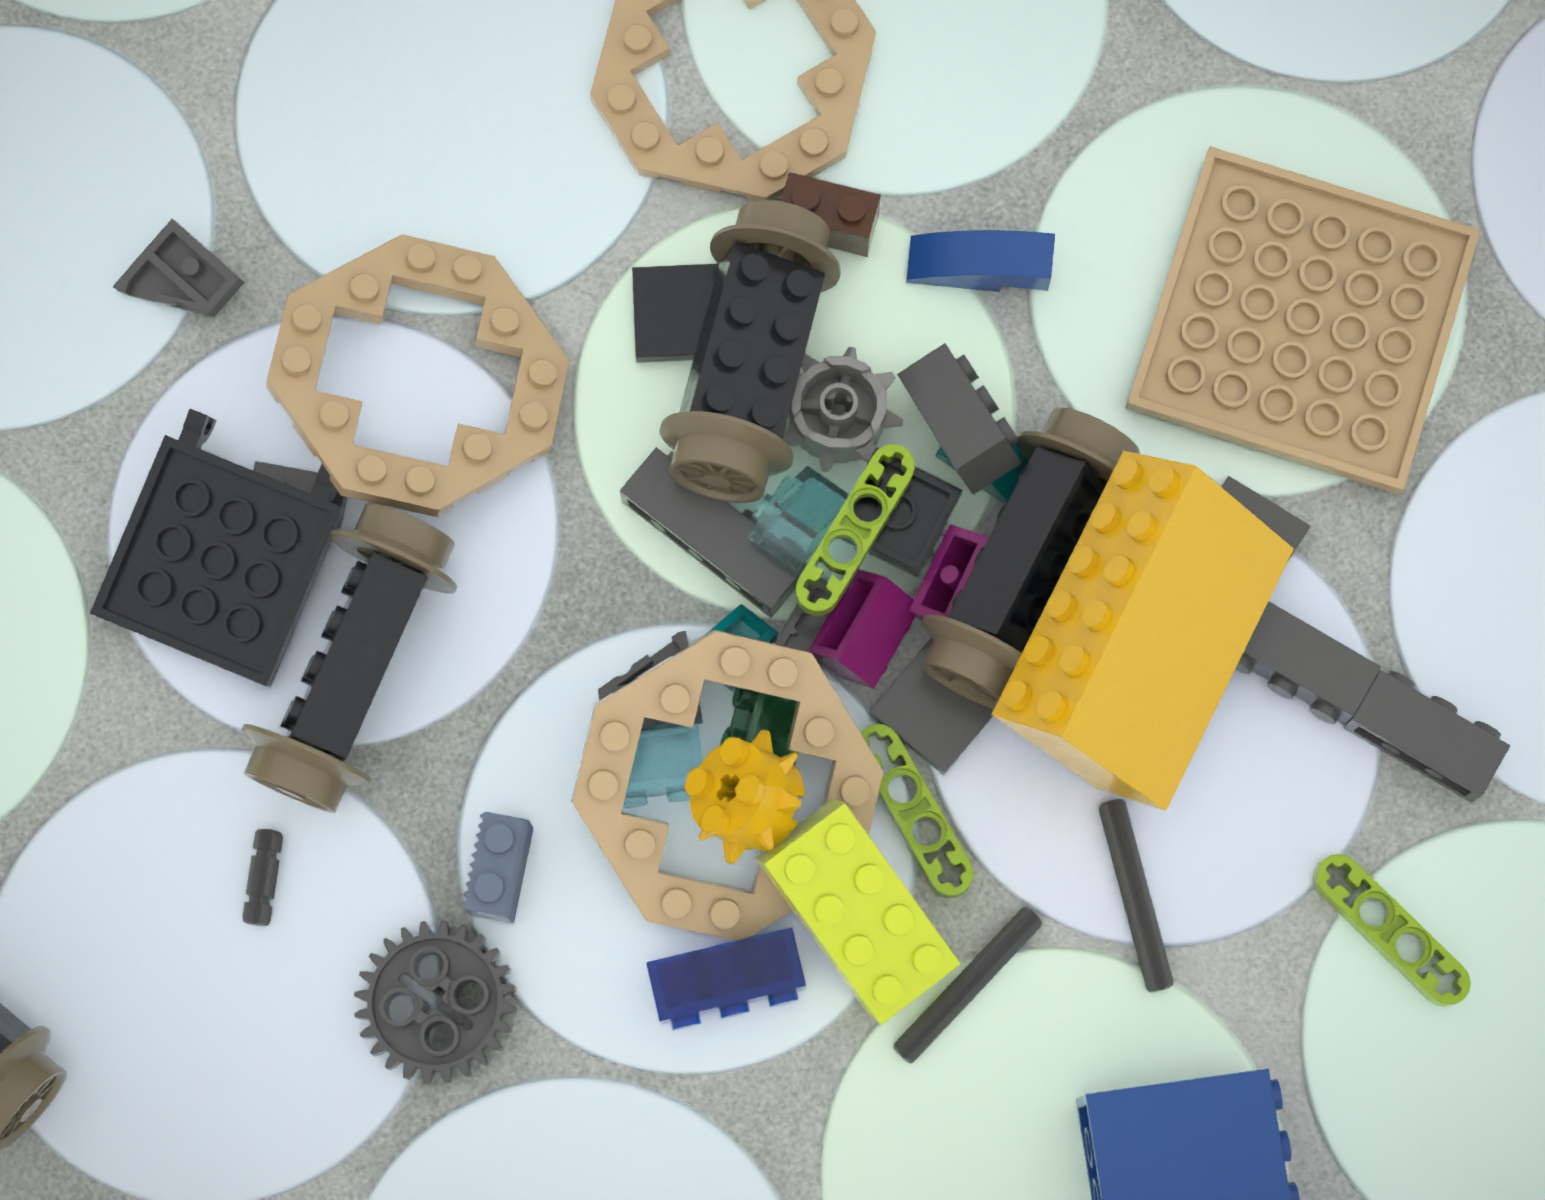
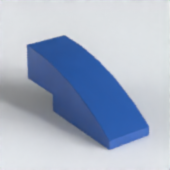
(982, 259)

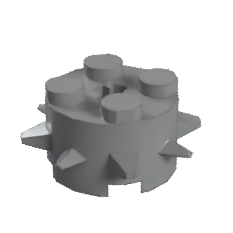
(847, 435)

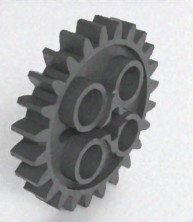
(409, 1039)

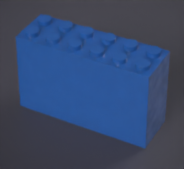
(1188, 1140)

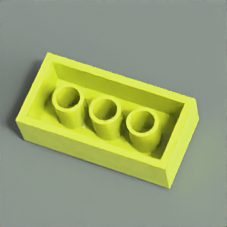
(858, 911)

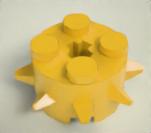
(745, 795)

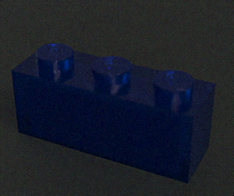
(727, 978)

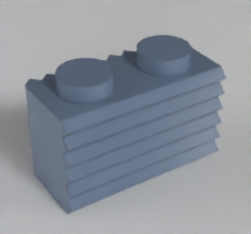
(498, 867)

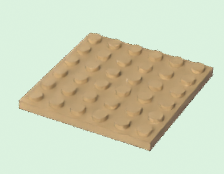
(1304, 320)

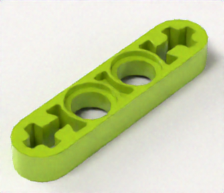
(851, 527)
(920, 807)
(1385, 936)

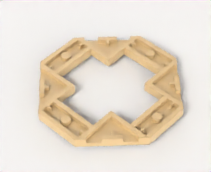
(709, 158)
(330, 421)
(672, 695)

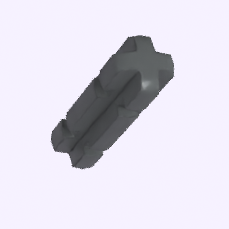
(262, 877)

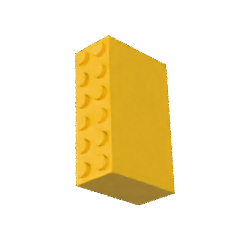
(1144, 629)

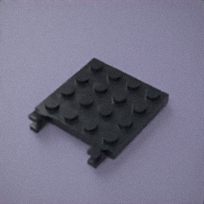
(218, 556)

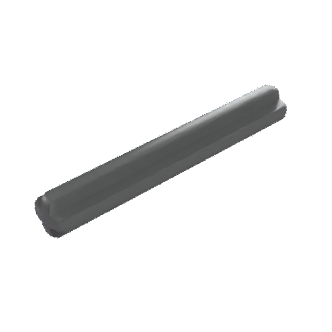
(1136, 895)
(967, 985)

